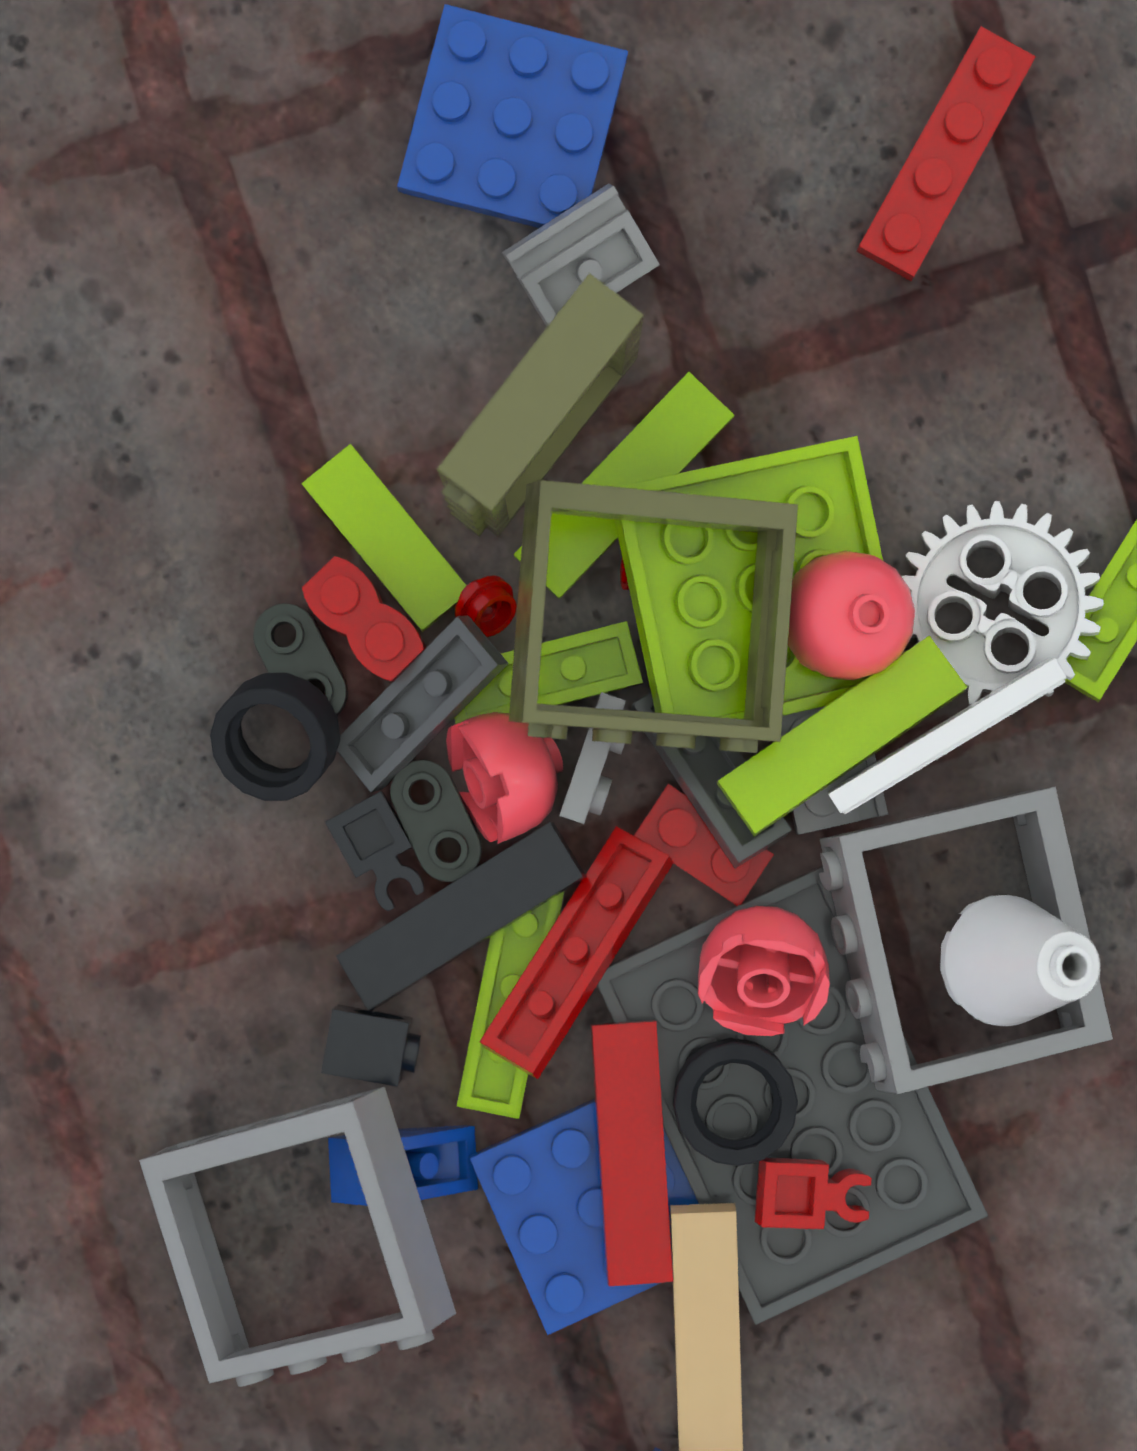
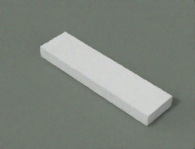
(947, 735)

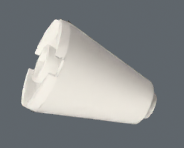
(1015, 961)

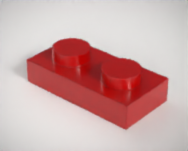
(681, 833)

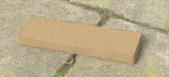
(707, 1327)

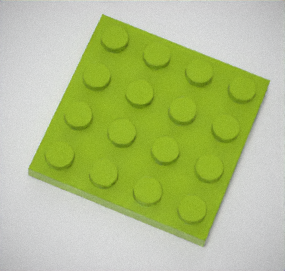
(698, 582)

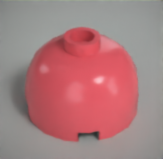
(849, 615)
(506, 774)
(763, 971)

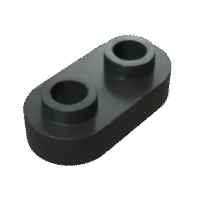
(306, 657)
(436, 820)

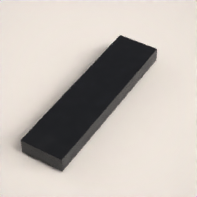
(461, 916)

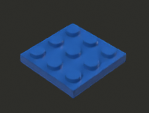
(511, 118)
(551, 1214)

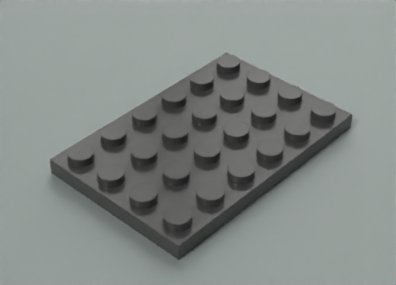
(895, 1139)

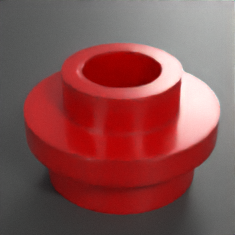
(488, 604)

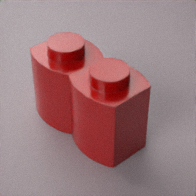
(353, 607)

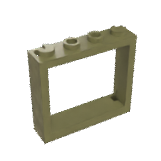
(541, 407)
(769, 621)

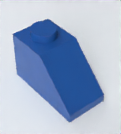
(435, 1156)

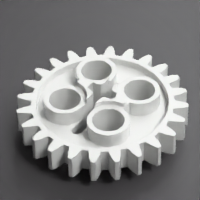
(1027, 555)

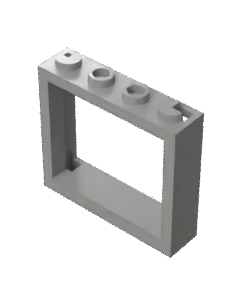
(858, 937)
(394, 1212)

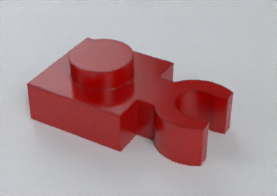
(799, 1193)

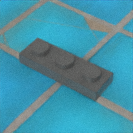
(420, 703)
(697, 775)

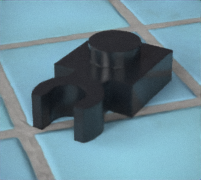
(371, 841)

